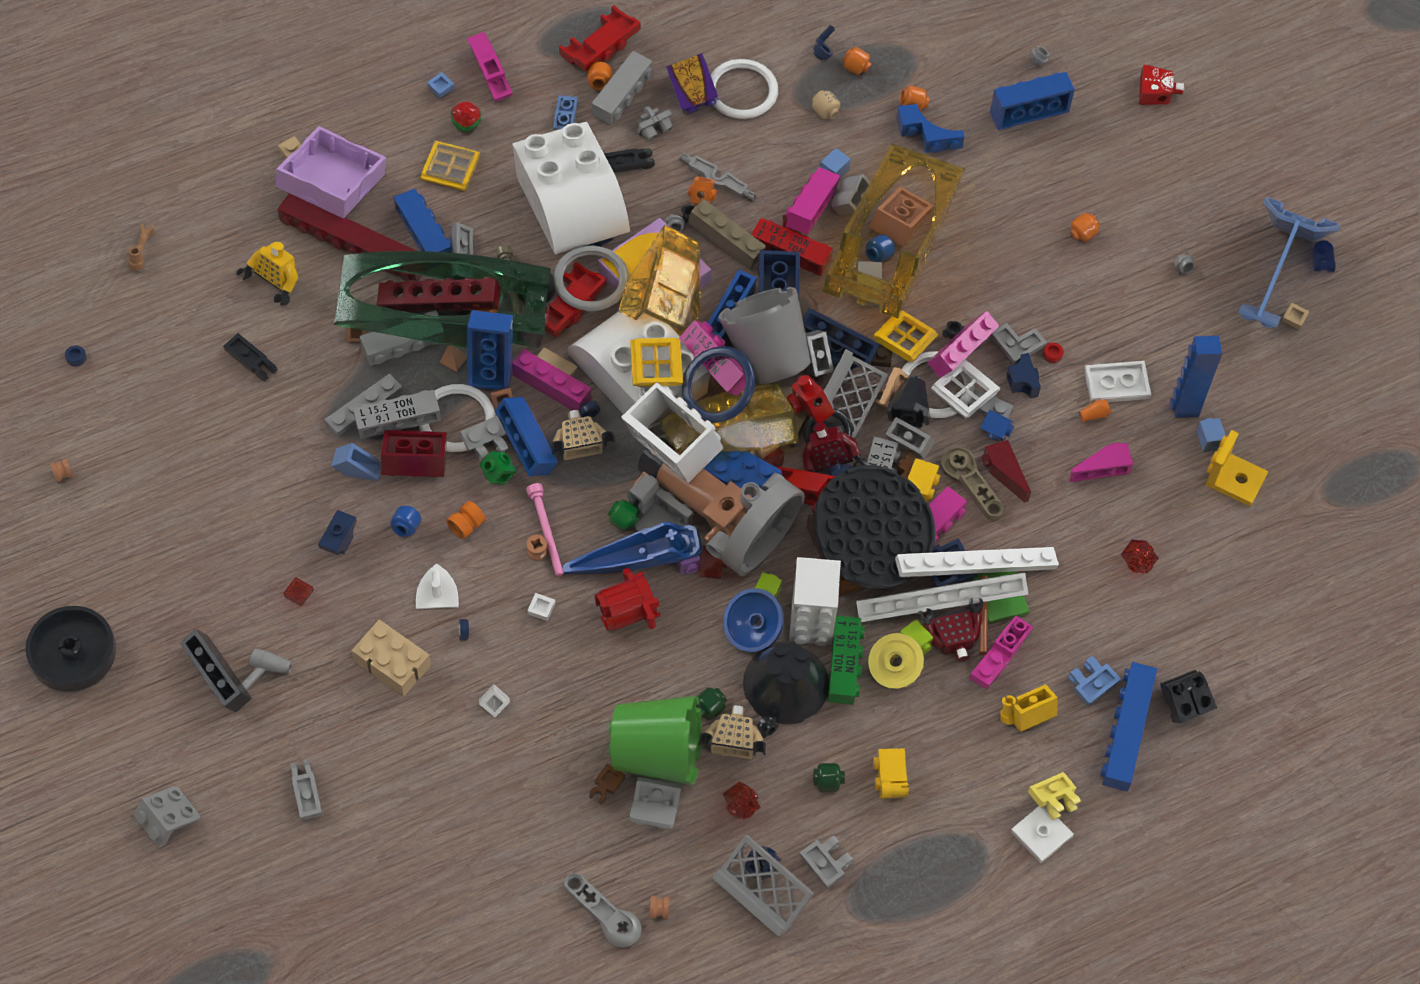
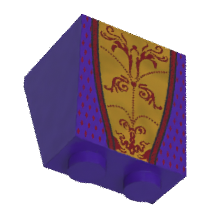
(693, 83)

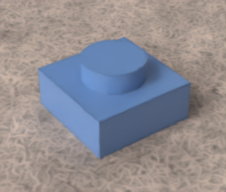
(440, 85)

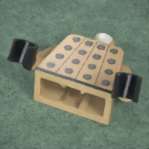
(580, 437)
(734, 735)

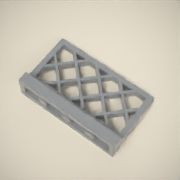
(839, 376)
(750, 899)

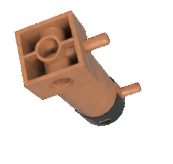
(703, 494)

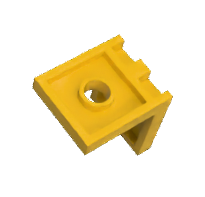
(1225, 469)

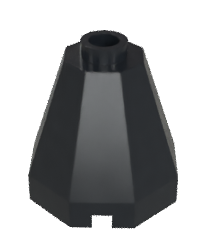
(910, 403)

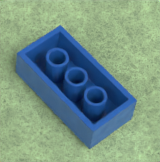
(1031, 100)
(489, 350)
(740, 468)

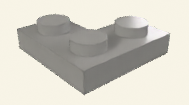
(1014, 346)

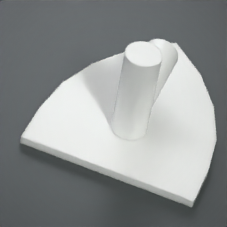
(437, 590)

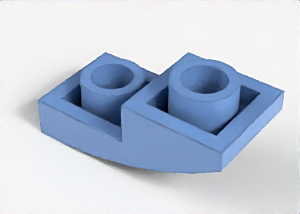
(565, 111)

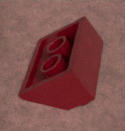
(414, 453)

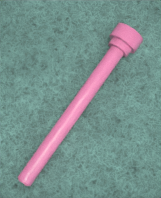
(535, 493)

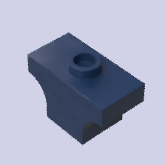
(1024, 377)
(338, 533)

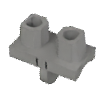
(661, 120)

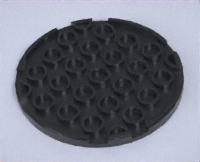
(868, 520)

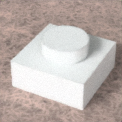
(541, 607)

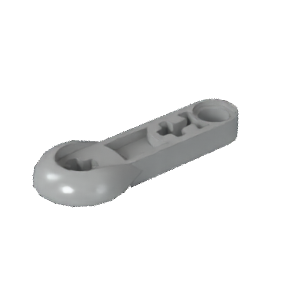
(605, 913)

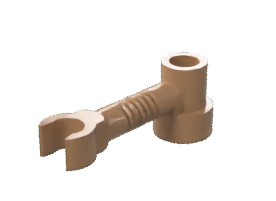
(135, 258)

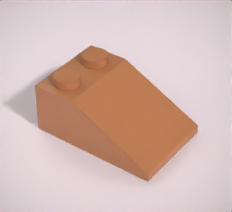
(900, 216)

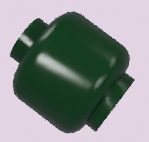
(711, 702)
(828, 777)

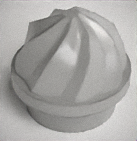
(1039, 55)
(675, 222)
(1184, 264)

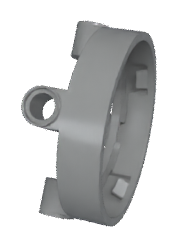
(762, 527)

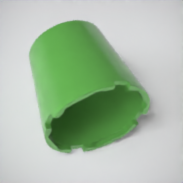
(657, 738)

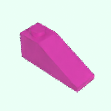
(1107, 462)

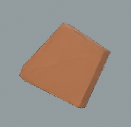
(453, 358)

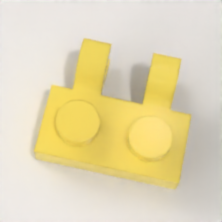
(1053, 789)

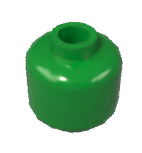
(623, 514)

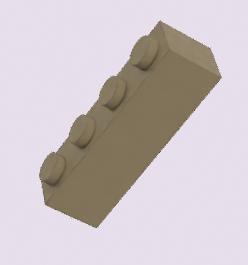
(726, 234)

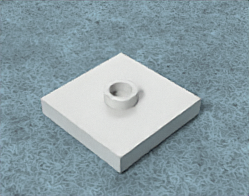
(1041, 833)

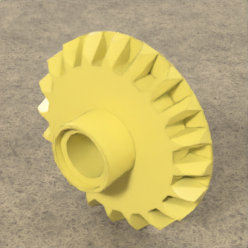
(886, 651)

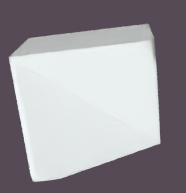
(494, 701)

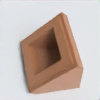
(352, 334)
(497, 397)

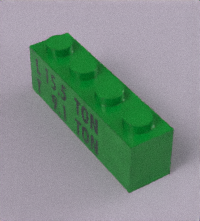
(845, 660)

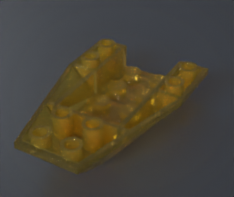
(666, 281)
(762, 425)

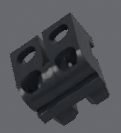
(1188, 696)

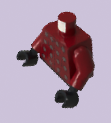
(829, 448)
(955, 630)

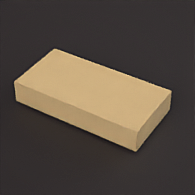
(558, 361)

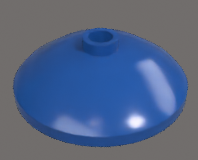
(742, 618)

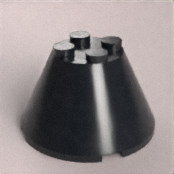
(786, 683)

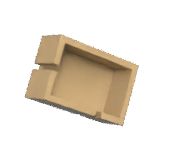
(391, 657)

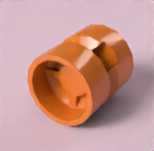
(464, 521)

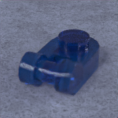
(1321, 252)

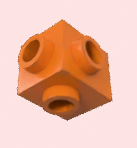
(706, 186)

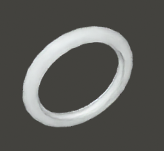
(753, 65)
(467, 390)
(946, 412)

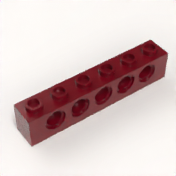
(447, 301)

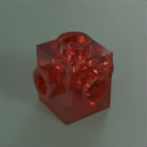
(1139, 556)
(741, 801)

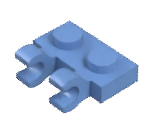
(1095, 685)

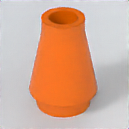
(1096, 410)

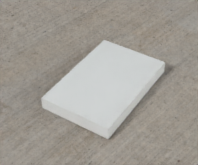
(1117, 381)

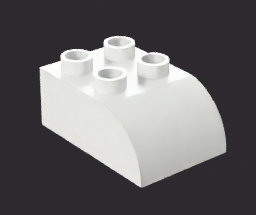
(570, 187)
(607, 359)

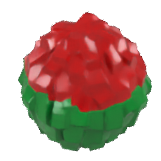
(465, 116)

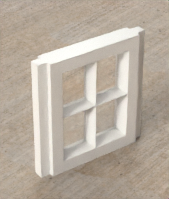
(953, 401)

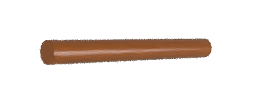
(983, 634)

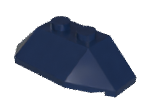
(841, 338)

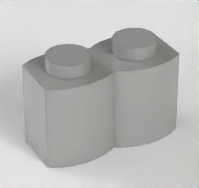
(850, 194)
(643, 494)

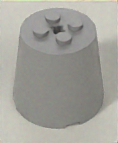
(769, 333)

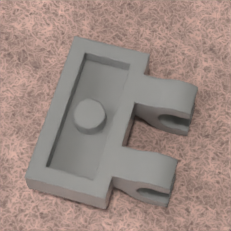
(482, 434)
(822, 864)

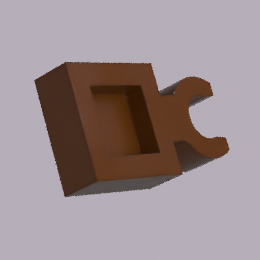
(607, 781)

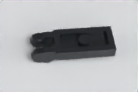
(629, 159)
(249, 356)

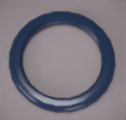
(748, 392)

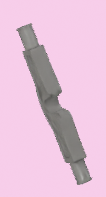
(726, 182)

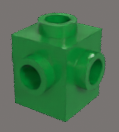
(497, 467)

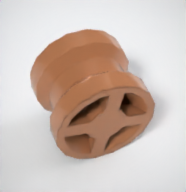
(61, 470)
(540, 551)
(659, 907)

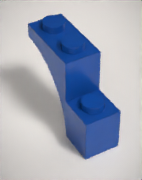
(933, 137)

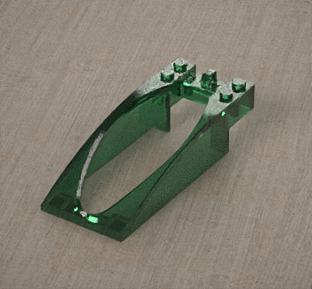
(445, 330)

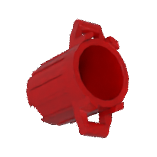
(628, 602)

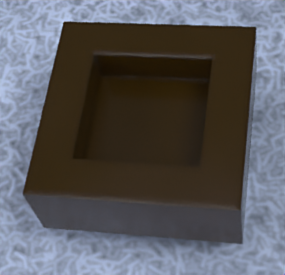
(882, 357)

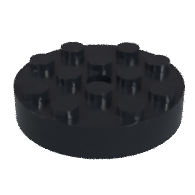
(65, 628)

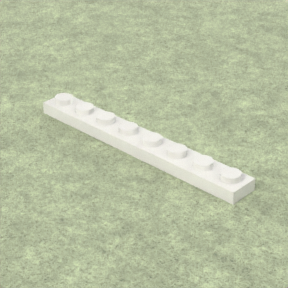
(976, 561)
(942, 597)

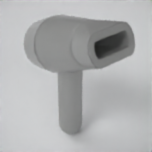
(265, 661)

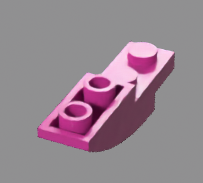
(490, 66)
(1001, 653)

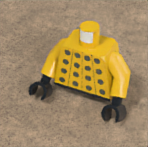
(275, 267)

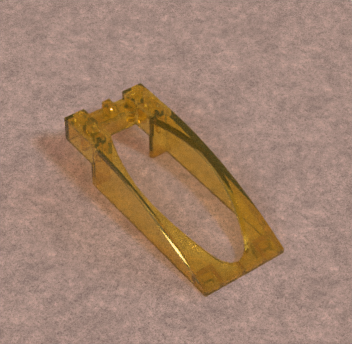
(894, 294)

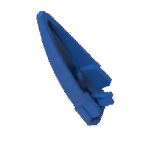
(641, 550)

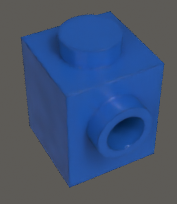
(997, 426)

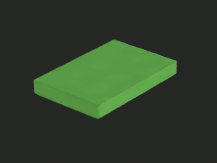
(1005, 608)

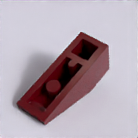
(1005, 468)

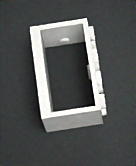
(649, 408)
(814, 601)

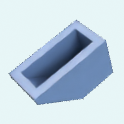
(356, 462)

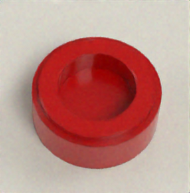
(1053, 352)
(795, 403)

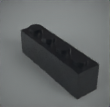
(215, 670)

